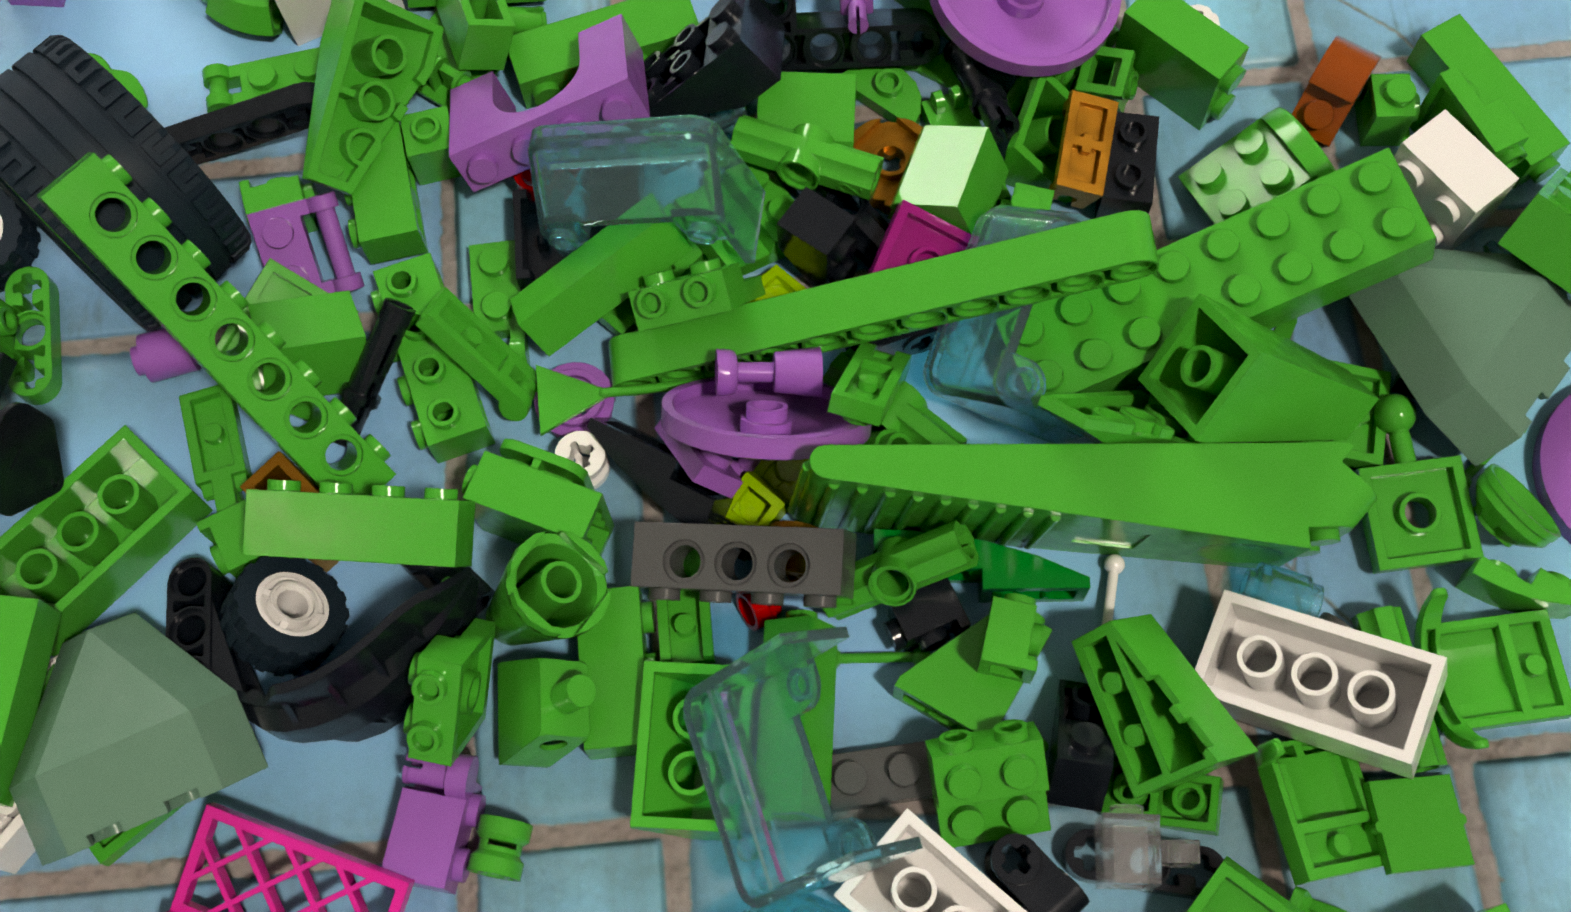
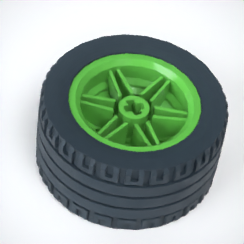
(69, 105)

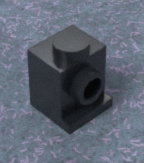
(926, 619)

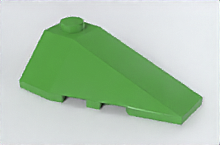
(365, 77)
(1116, 417)

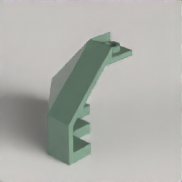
(1473, 342)
(126, 738)

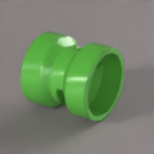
(497, 860)

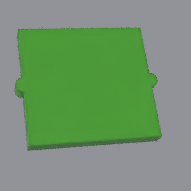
(1417, 824)

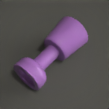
(790, 372)

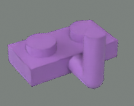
(709, 469)

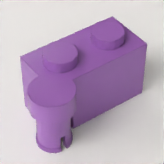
(435, 823)

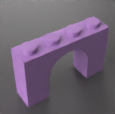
(493, 139)

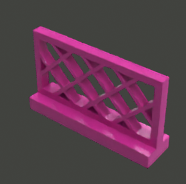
(295, 845)

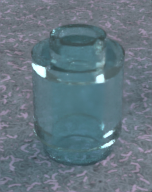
(1283, 588)

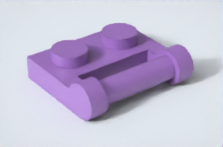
(285, 239)

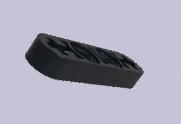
(246, 123)

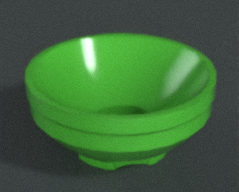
(1512, 511)

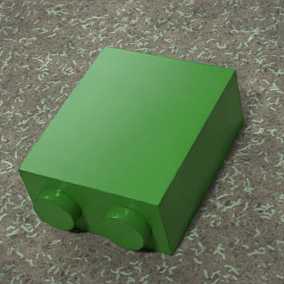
(1183, 58)

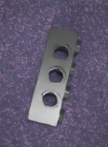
(662, 548)

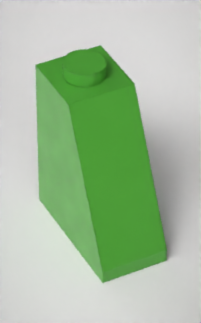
(952, 690)

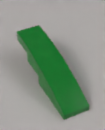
(1010, 571)

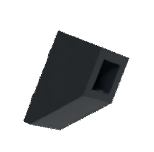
(818, 239)
(1079, 750)

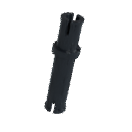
(986, 98)
(380, 350)

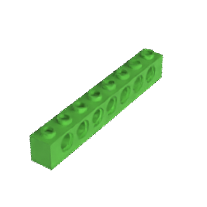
(74, 202)

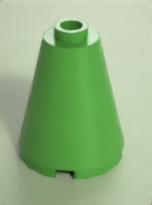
(549, 590)

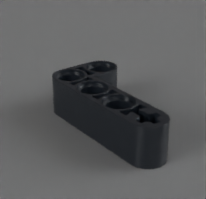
(846, 49)

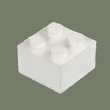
(1453, 179)

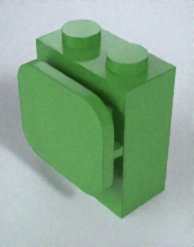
(536, 493)

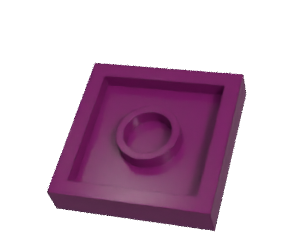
(915, 237)

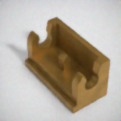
(1084, 148)

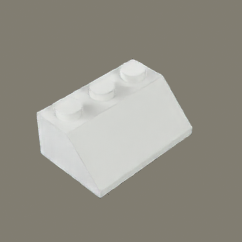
(925, 880)

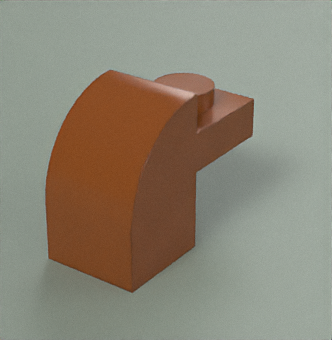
(1334, 88)

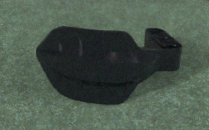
(346, 698)

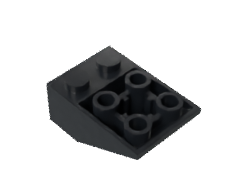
(718, 62)

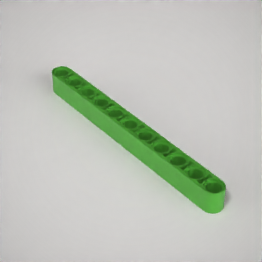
(897, 299)

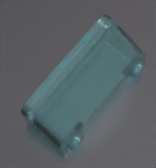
(641, 174)
(977, 358)
(766, 778)

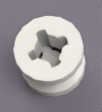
(585, 442)

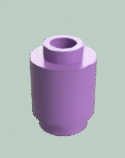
(161, 356)

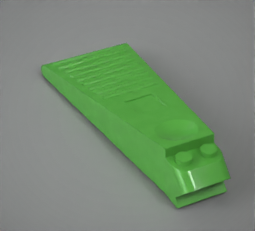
(1102, 498)

